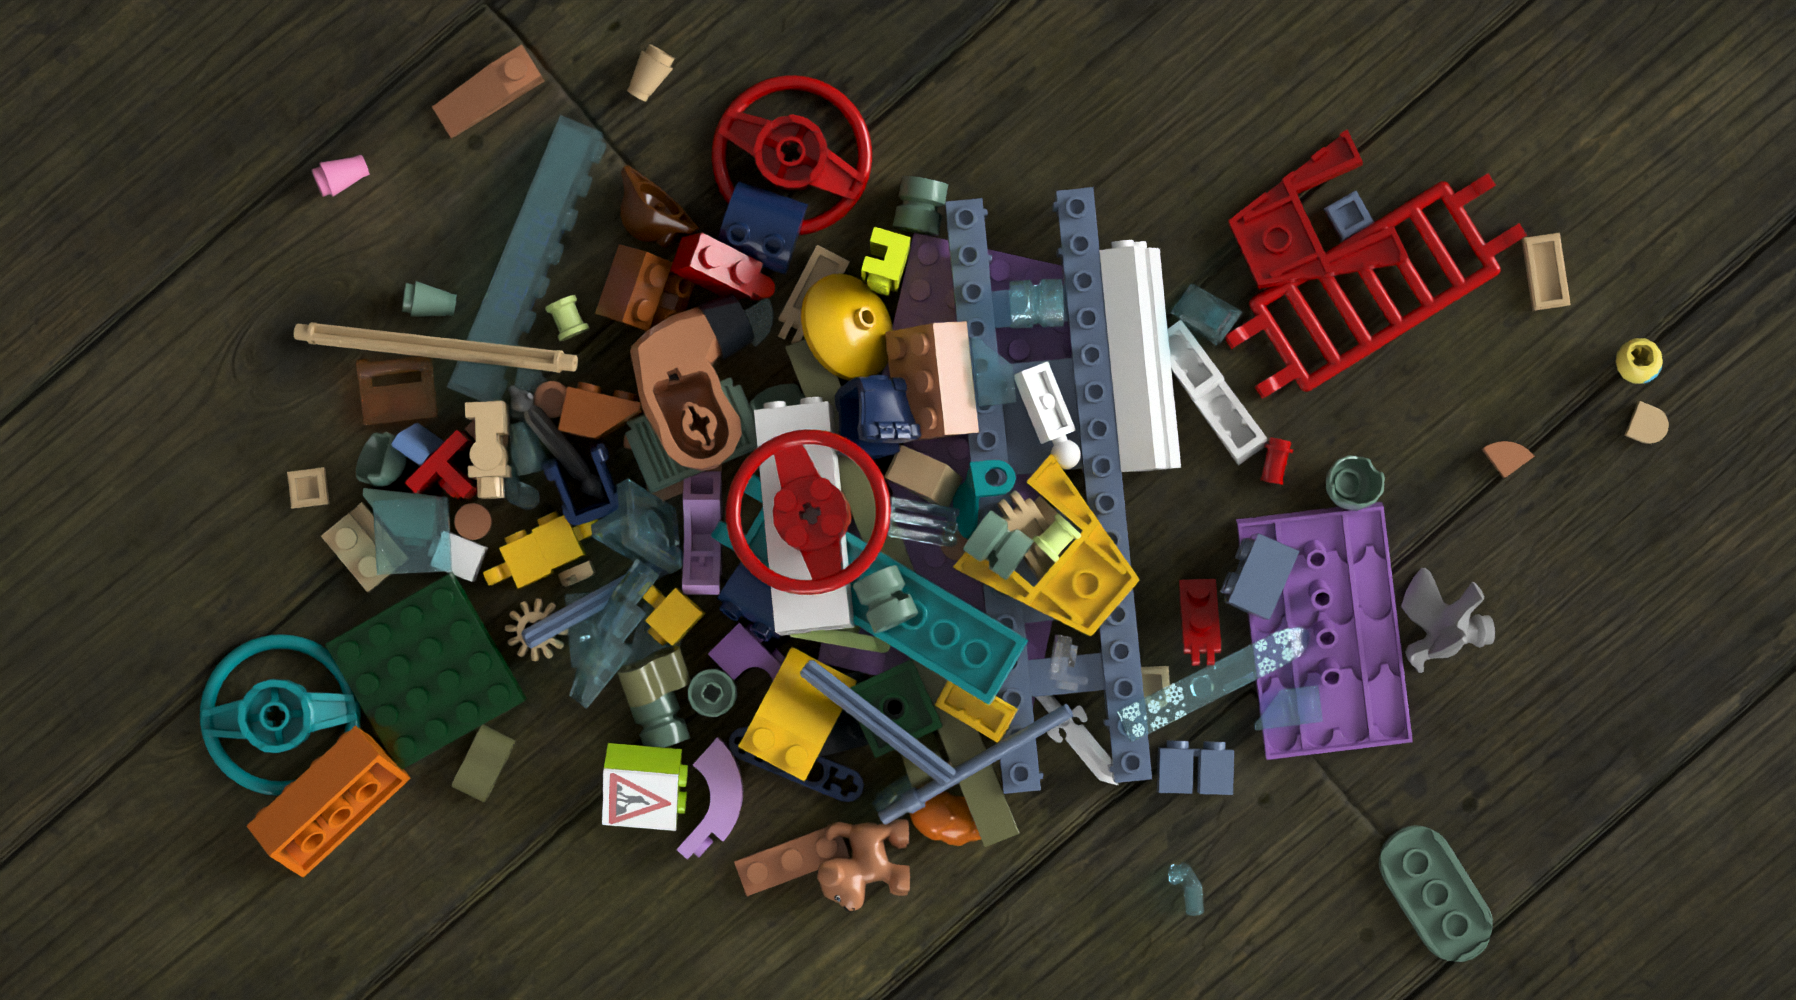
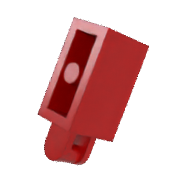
(721, 268)

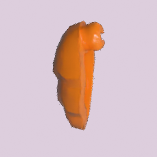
(946, 819)

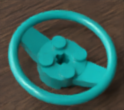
(249, 717)

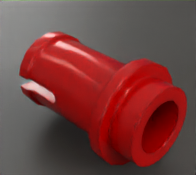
(1276, 460)

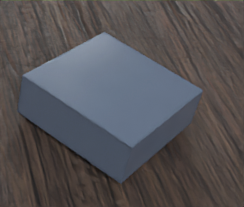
(1348, 215)

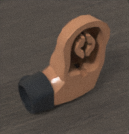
(681, 386)

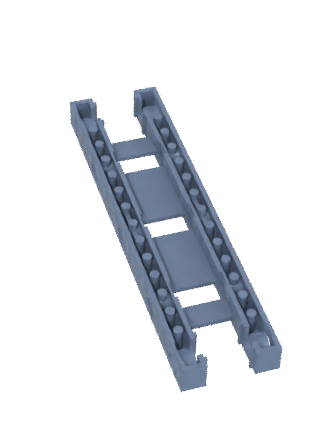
(1010, 436)

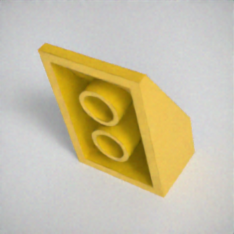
(793, 718)

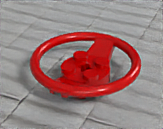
(817, 163)
(799, 490)

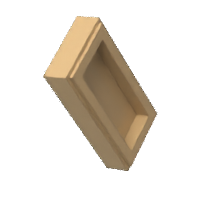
(1546, 271)

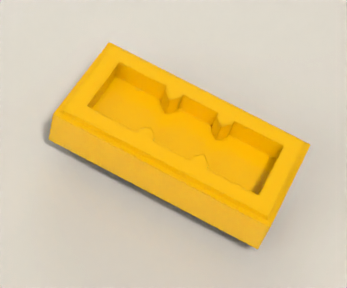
(987, 719)

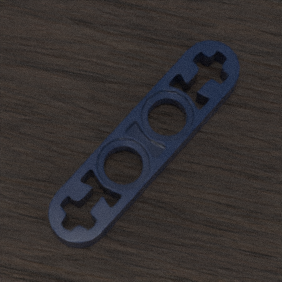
(835, 789)

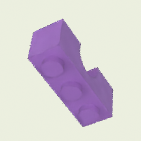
(744, 650)

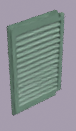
(659, 468)

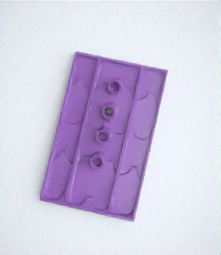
(1351, 629)

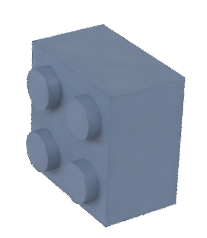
(1259, 576)

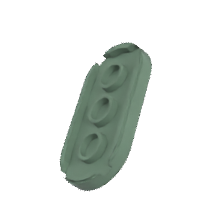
(1435, 893)

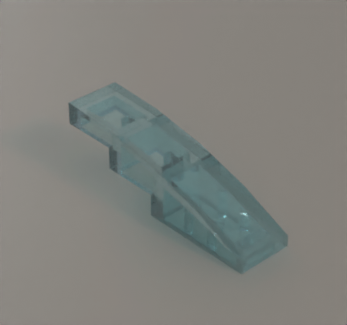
(605, 646)

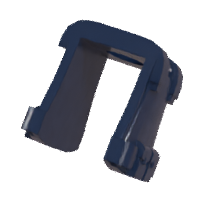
(876, 414)
(593, 511)

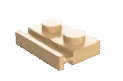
(354, 545)

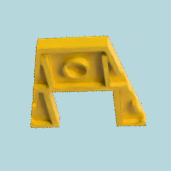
(1088, 576)

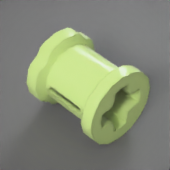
(567, 318)
(1056, 537)

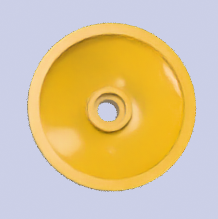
(846, 326)

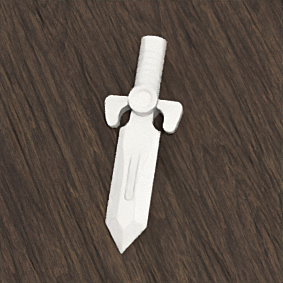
(1080, 740)

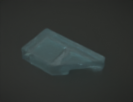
(1292, 708)

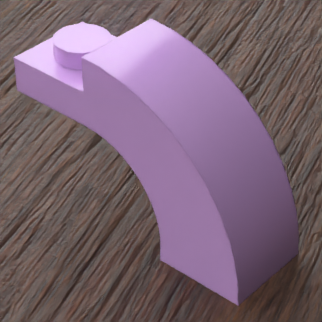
(701, 552)
(726, 798)

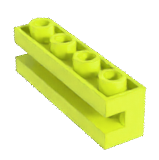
(885, 274)

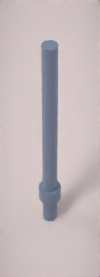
(915, 798)

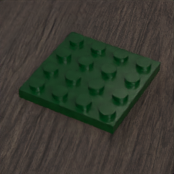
(425, 671)

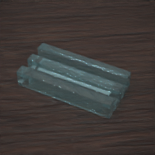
(950, 525)

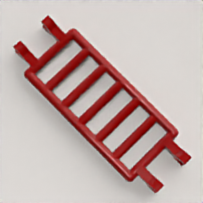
(1398, 325)

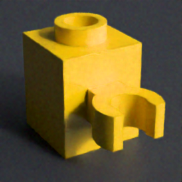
(561, 540)
(522, 561)
(672, 615)

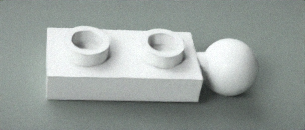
(1048, 412)

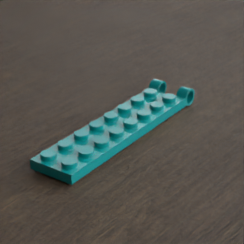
(944, 634)

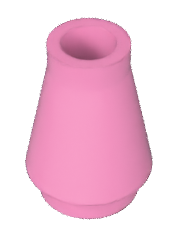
(339, 174)

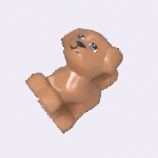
(846, 879)

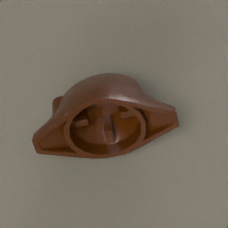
(650, 212)

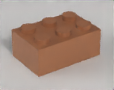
(937, 375)

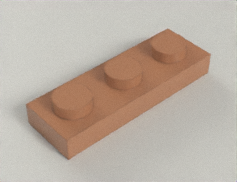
(788, 860)

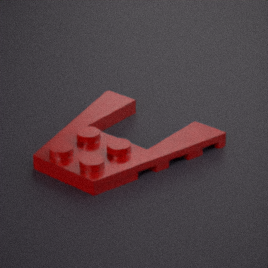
(1281, 240)

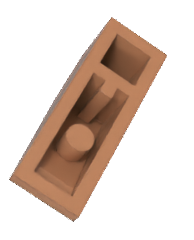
(488, 91)

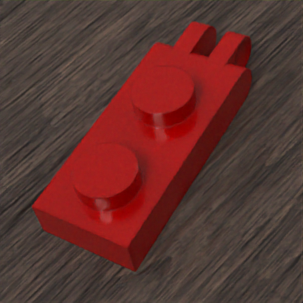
(1199, 619)

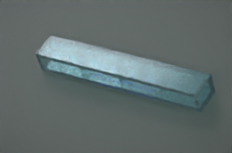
(530, 252)

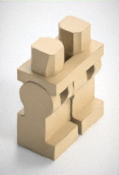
(488, 451)

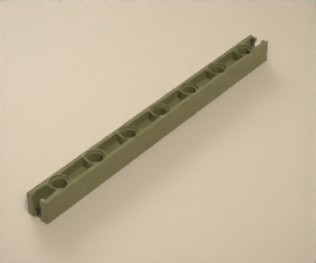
(961, 741)

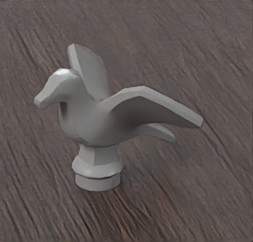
(1446, 625)

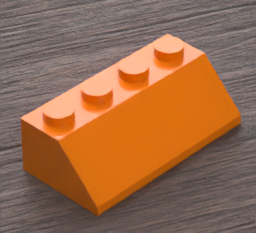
(327, 802)

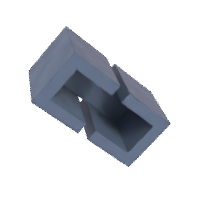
(1214, 768)

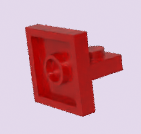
(443, 465)

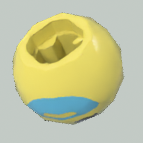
(1639, 360)

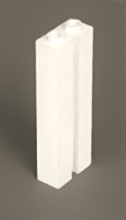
(1139, 357)
(791, 611)

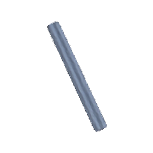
(576, 611)
(877, 722)

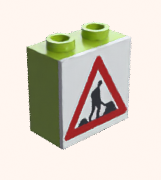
(643, 786)

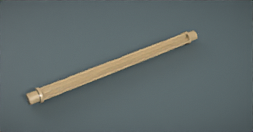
(436, 347)

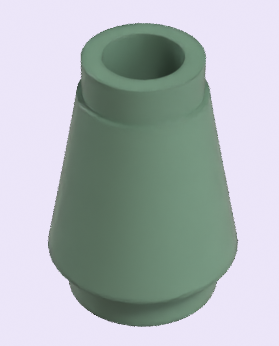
(425, 300)

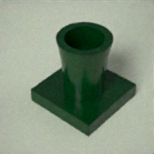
(906, 686)

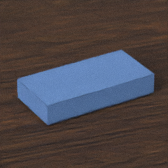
(417, 443)

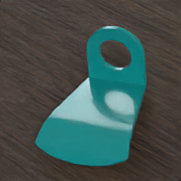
(974, 487)

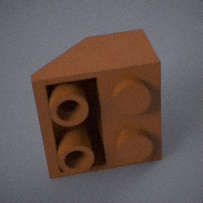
(642, 290)
(594, 414)

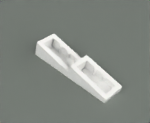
(1213, 395)

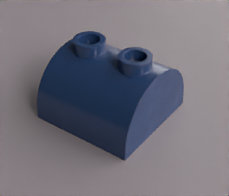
(763, 226)
(749, 598)

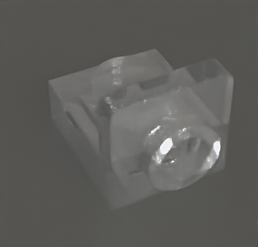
(1062, 657)

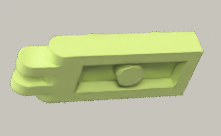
(846, 637)

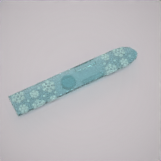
(1213, 682)

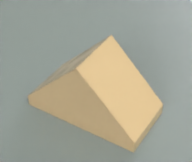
(923, 476)

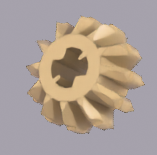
(523, 623)

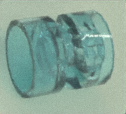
(1036, 303)

